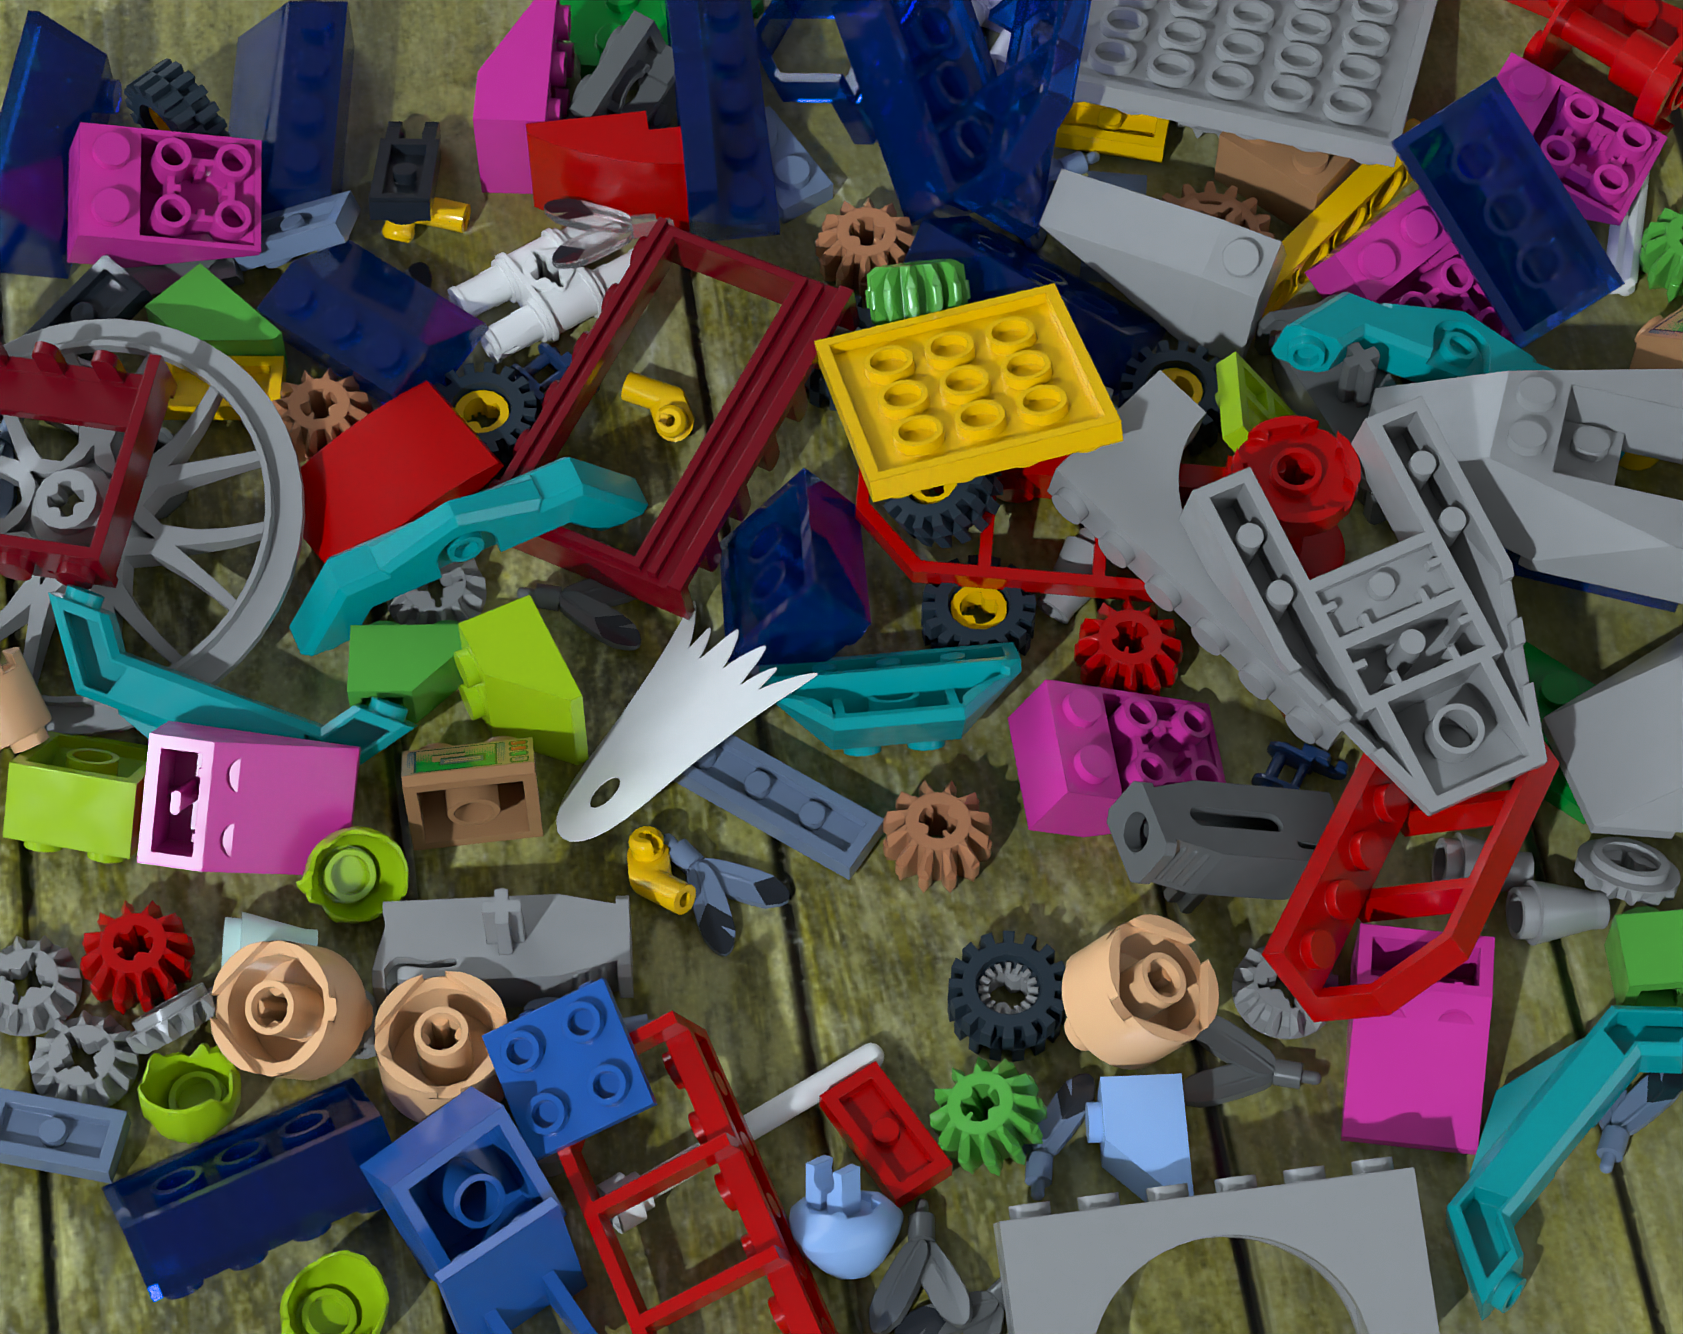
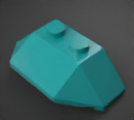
(898, 695)

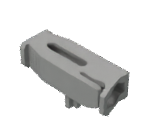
(512, 943)

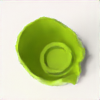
(354, 874)
(191, 1094)
(335, 1296)

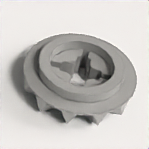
(461, 600)
(1627, 870)
(40, 1006)
(1266, 1008)
(172, 1019)
(115, 1062)

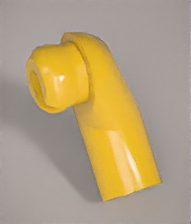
(445, 215)
(666, 403)
(652, 874)

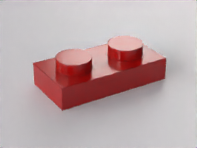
(885, 1135)

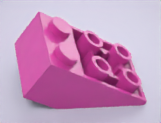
(520, 87)
(1590, 145)
(162, 196)
(1405, 261)
(1089, 743)
(242, 799)
(1423, 1068)

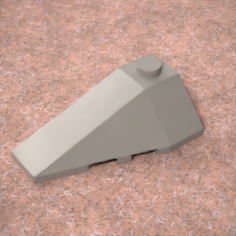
(1176, 264)

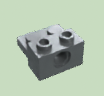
(632, 60)

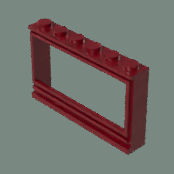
(92, 398)
(735, 443)

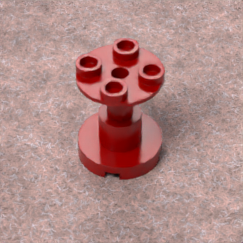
(1635, 62)
(1307, 482)

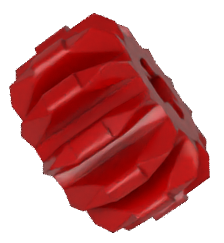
(1128, 650)
(137, 957)

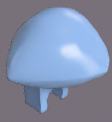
(840, 1225)

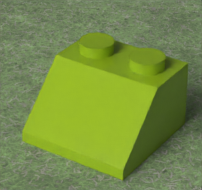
(521, 681)
(77, 796)

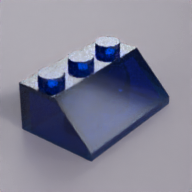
(369, 321)
(796, 576)

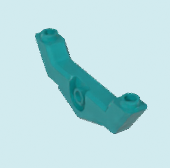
(1411, 341)
(456, 533)
(155, 694)
(1535, 1129)

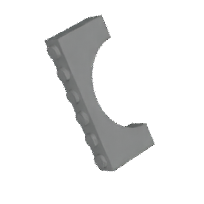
(1133, 508)
(1351, 1229)

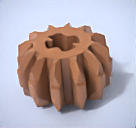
(861, 241)
(320, 410)
(937, 859)

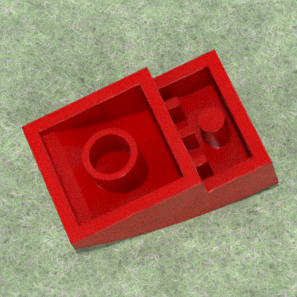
(610, 164)
(391, 471)

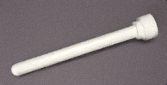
(759, 1121)

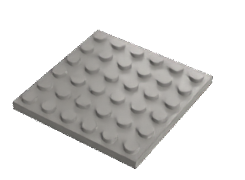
(1267, 70)

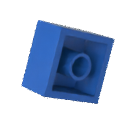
(457, 1179)

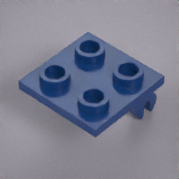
(569, 1069)
(516, 1276)

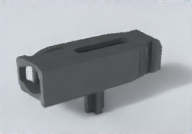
(1333, 397)
(1217, 838)

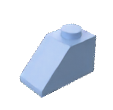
(1141, 1131)

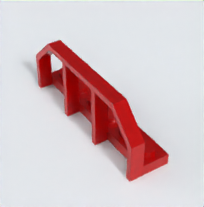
(1021, 487)
(1345, 866)
(741, 1183)

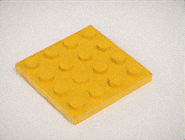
(967, 392)

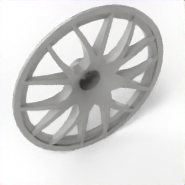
(88, 473)

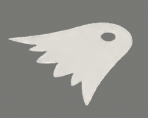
(668, 726)

